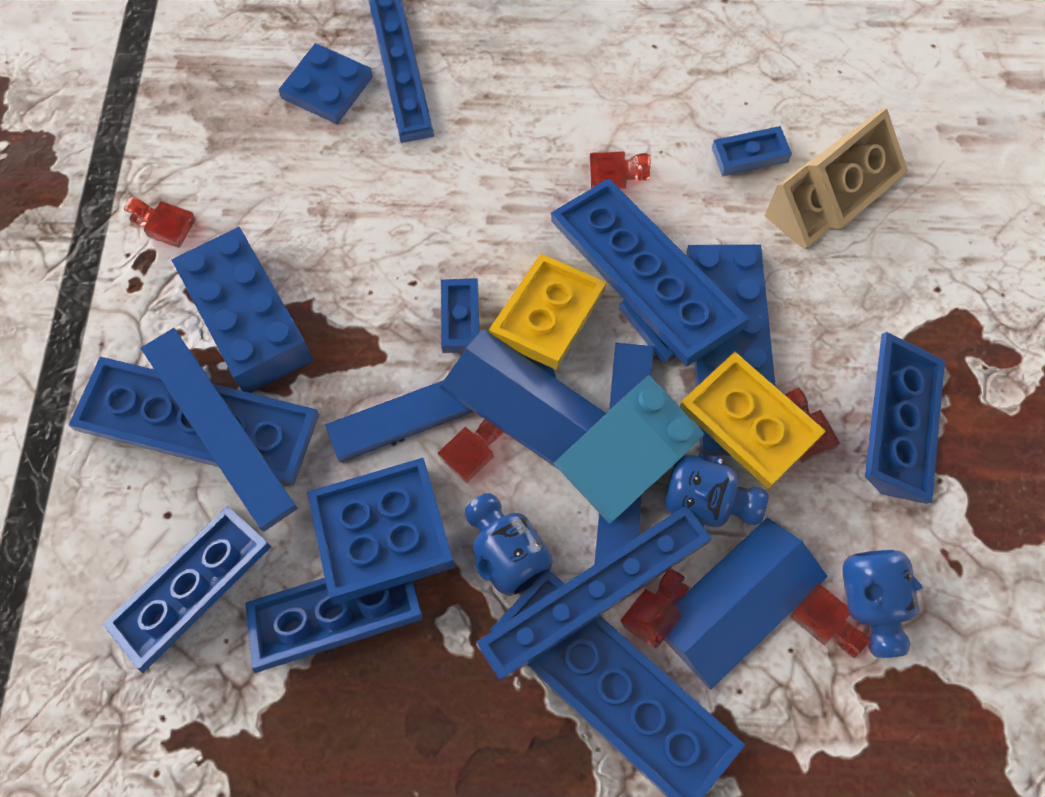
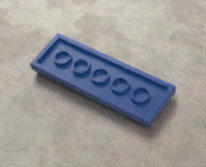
(649, 272)
(740, 276)
(137, 409)
(632, 703)

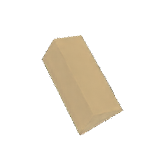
(839, 181)

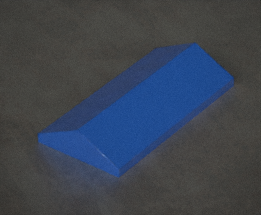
(520, 397)
(905, 421)
(185, 588)
(742, 600)
(306, 622)

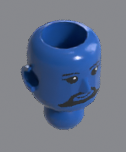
(713, 492)
(507, 546)
(882, 595)

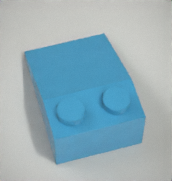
(629, 449)

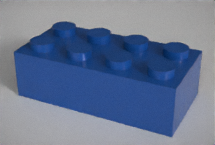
(242, 311)

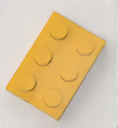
(548, 310)
(751, 420)

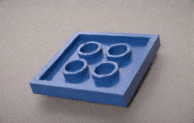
(379, 531)

